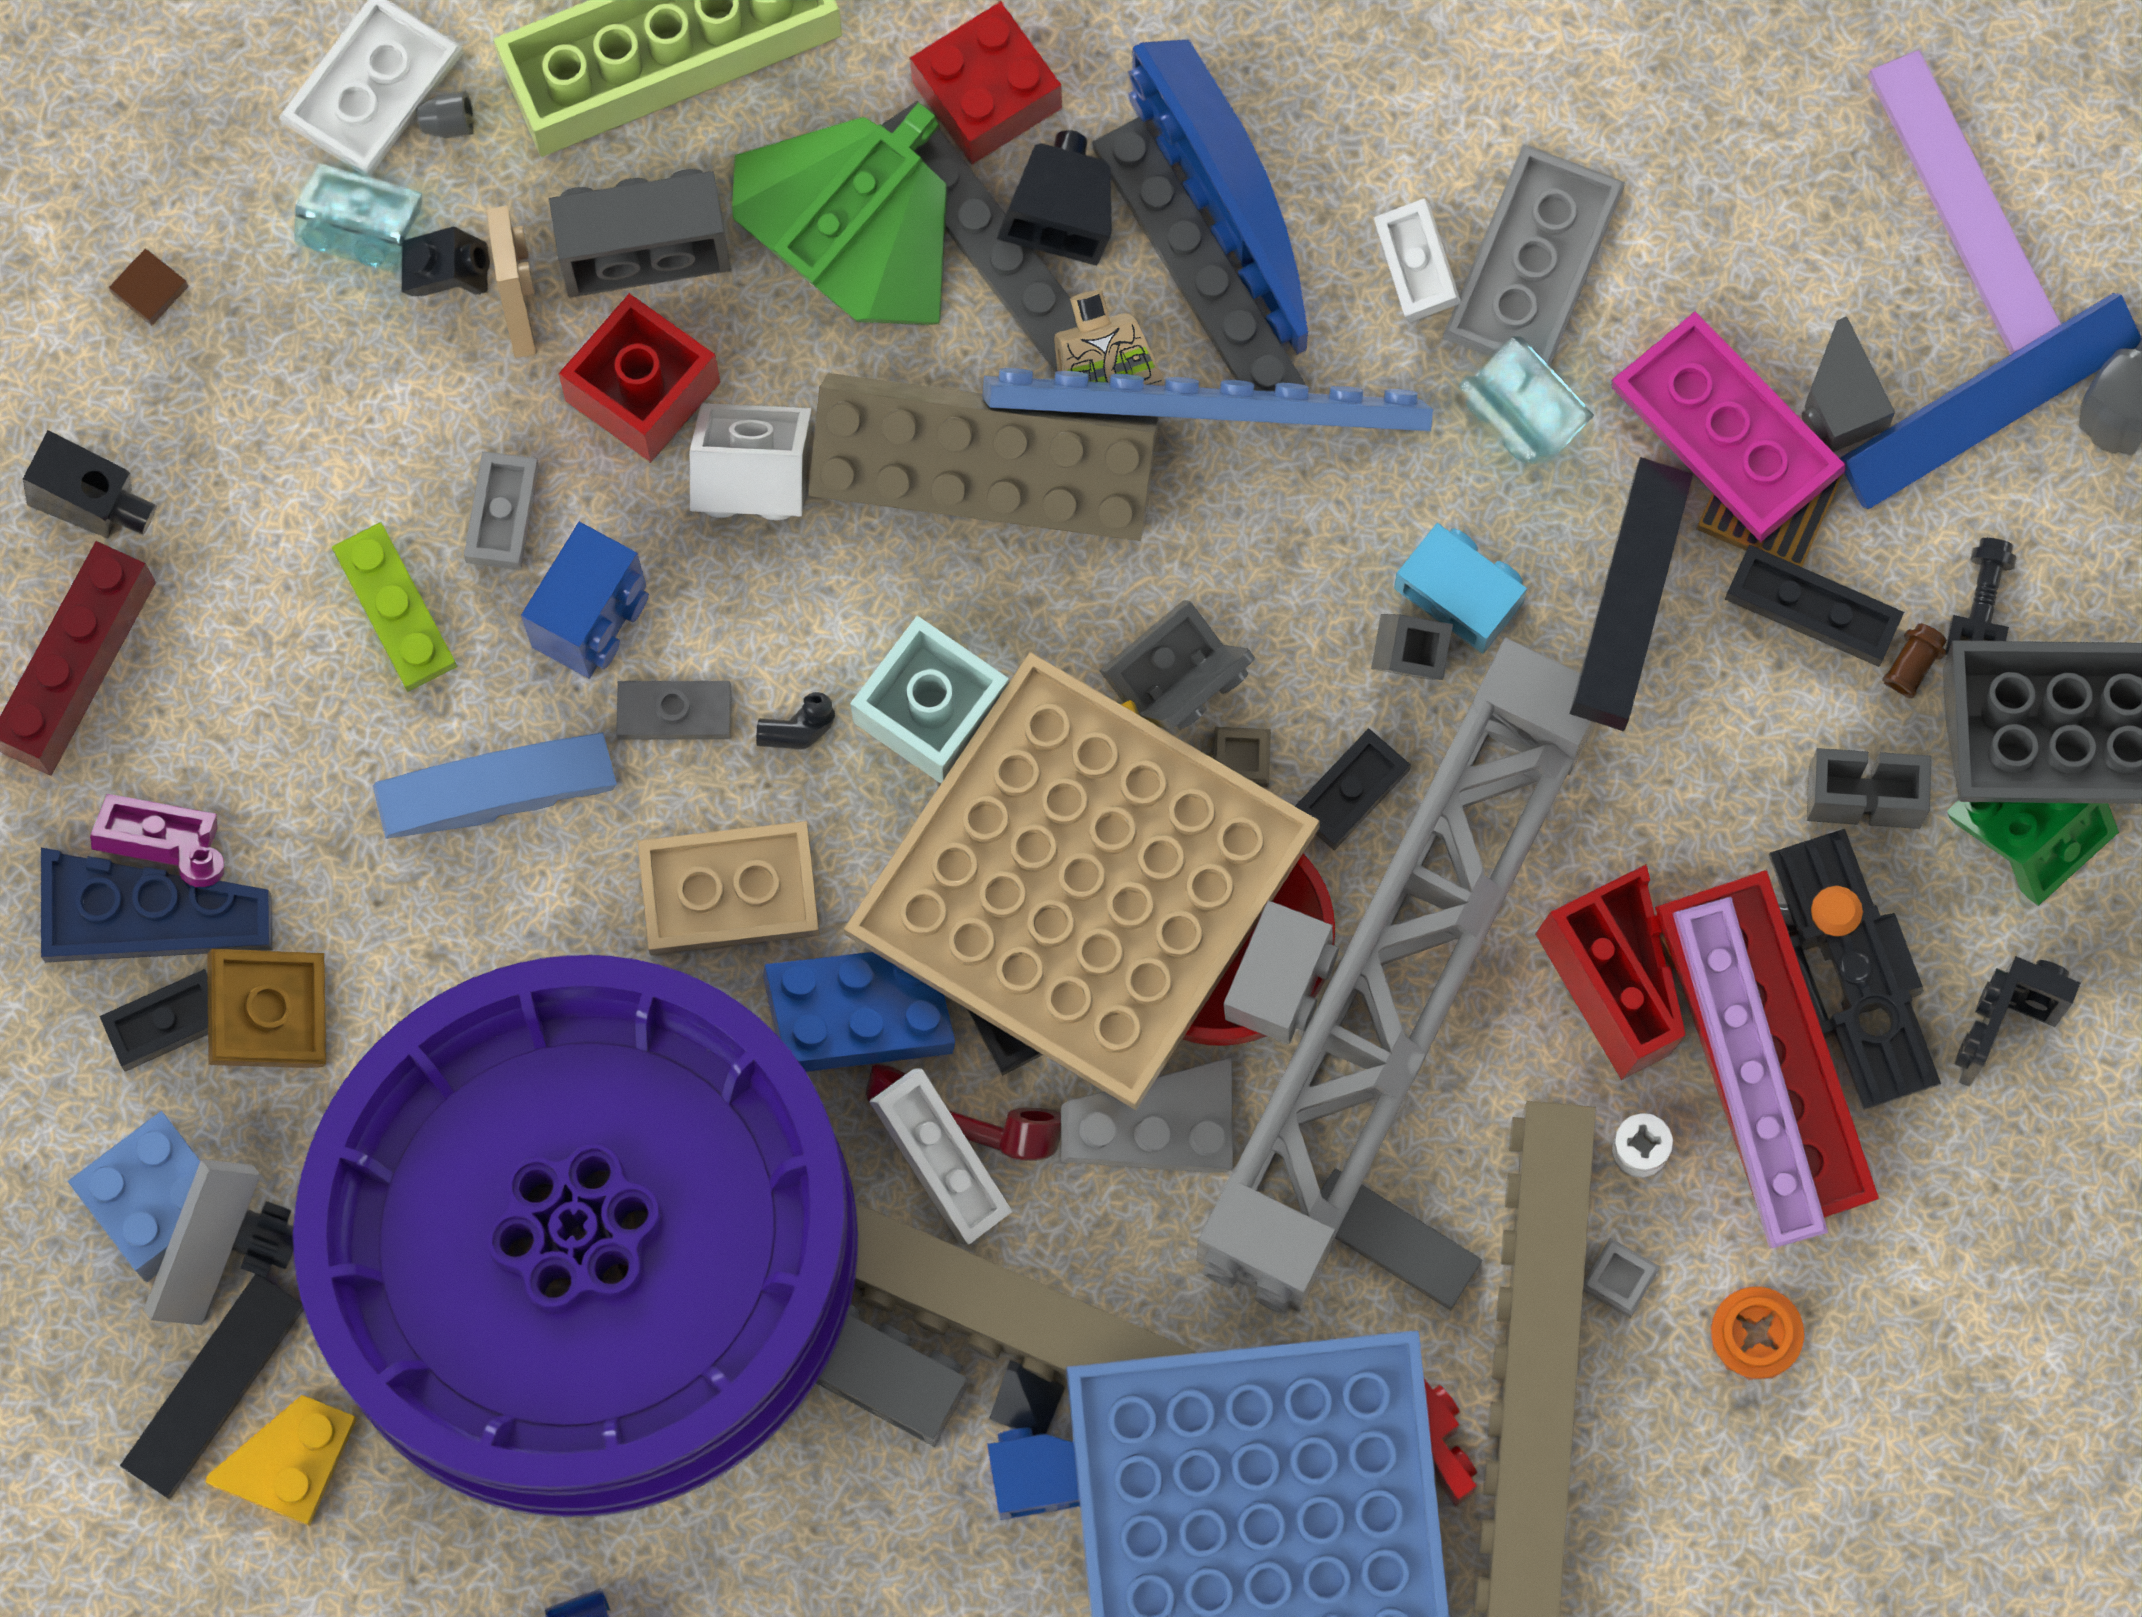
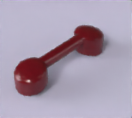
(1026, 1136)

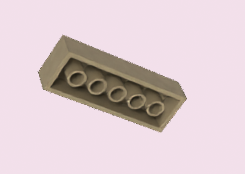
(980, 462)

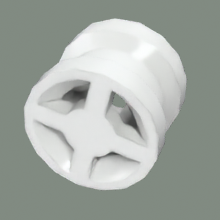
(1641, 1157)

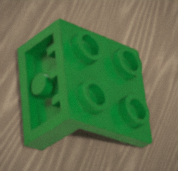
(2038, 839)

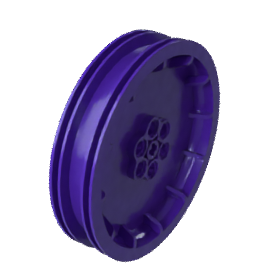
(612, 1386)

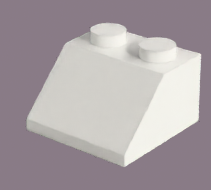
(749, 460)

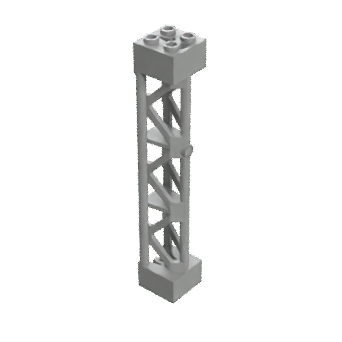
(1264, 1242)

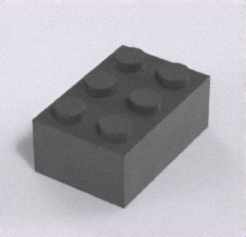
(639, 233)

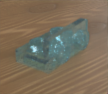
(355, 217)
(1526, 403)

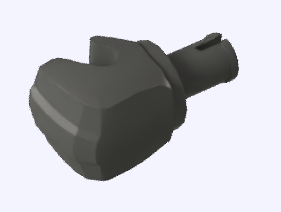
(2114, 404)

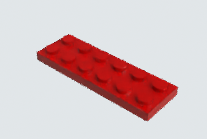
(1806, 1065)

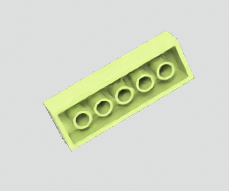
(633, 57)

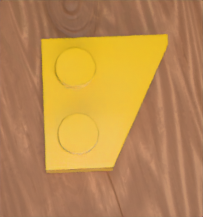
(288, 1460)

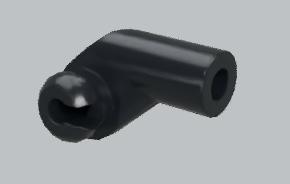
(802, 729)

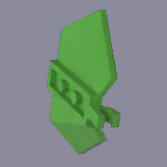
(853, 215)

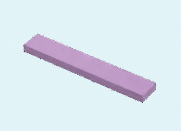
(1964, 200)
(1750, 1073)

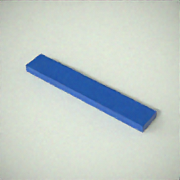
(1990, 401)

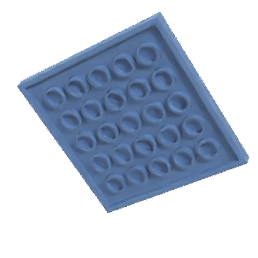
(1260, 1482)

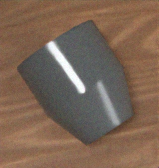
(446, 115)

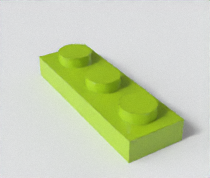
(394, 606)

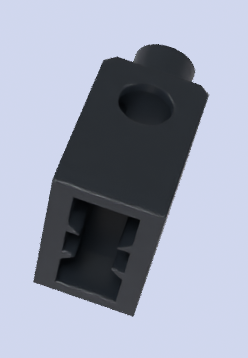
(1062, 201)
(55, 488)

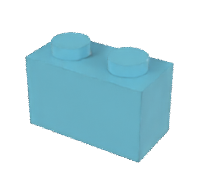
(1461, 586)

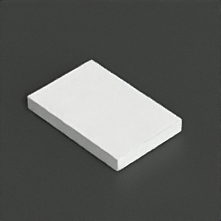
(371, 85)

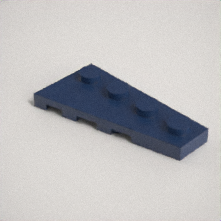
(131, 912)

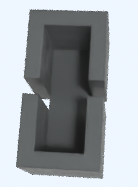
(1892, 796)

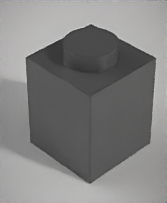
(1411, 646)

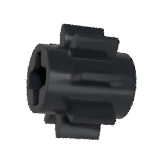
(265, 1239)

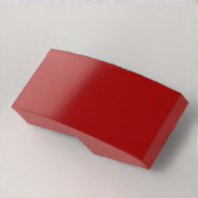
(1452, 1465)

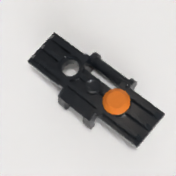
(1870, 959)

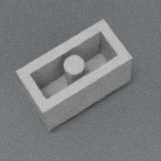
(1280, 973)

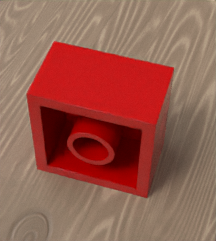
(986, 82)
(640, 377)

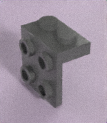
(1176, 668)

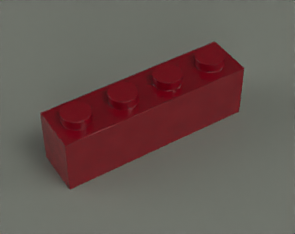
(74, 657)

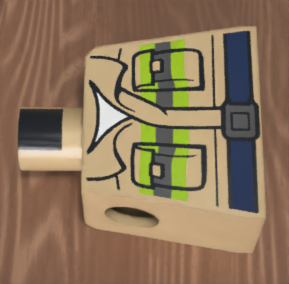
(1104, 343)

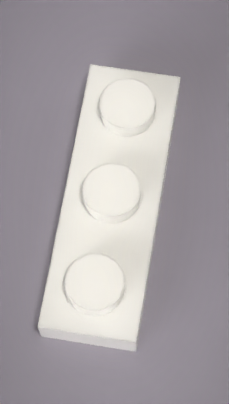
(940, 1156)

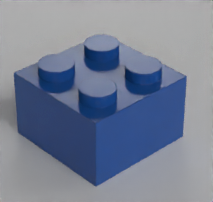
(585, 601)

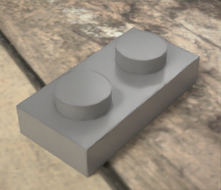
(501, 510)

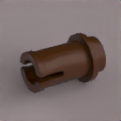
(1915, 659)

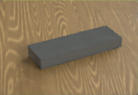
(1404, 1245)

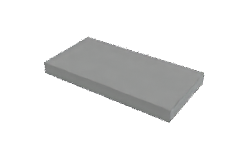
(1534, 255)

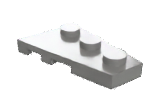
(1176, 1127)

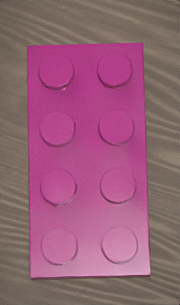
(1728, 426)

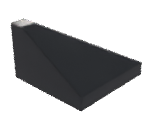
(1026, 1400)

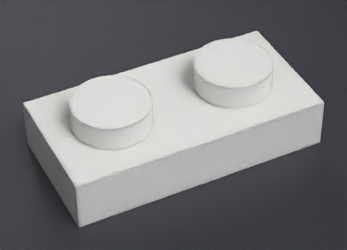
(1417, 260)

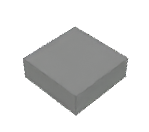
(1620, 1277)

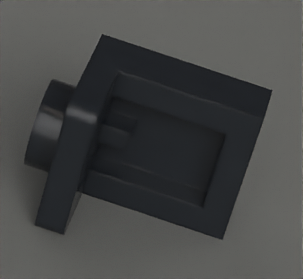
(444, 262)

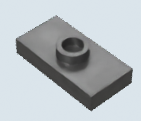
(673, 710)

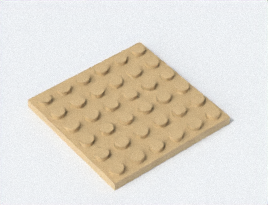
(1082, 879)

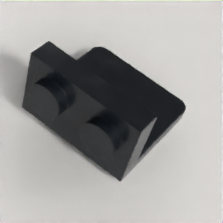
(2029, 988)

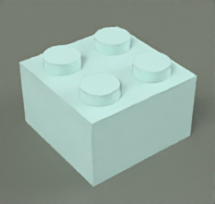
(927, 698)

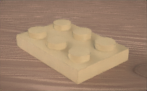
(728, 888)

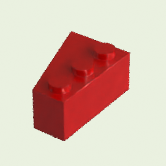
(1617, 971)

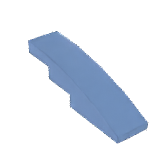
(493, 785)

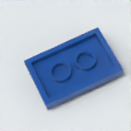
(855, 1012)

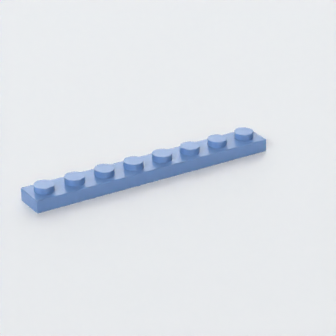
(1185, 399)

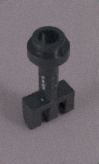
(1993, 557)

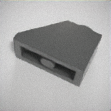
(1846, 393)

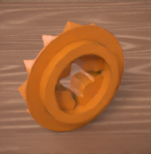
(1754, 1305)

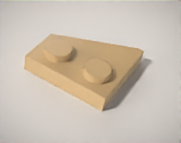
(512, 278)

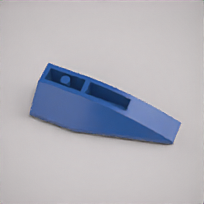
(1222, 175)

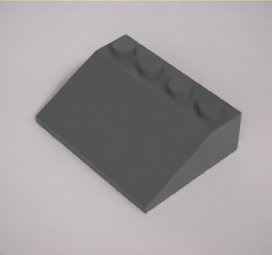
(2045, 721)

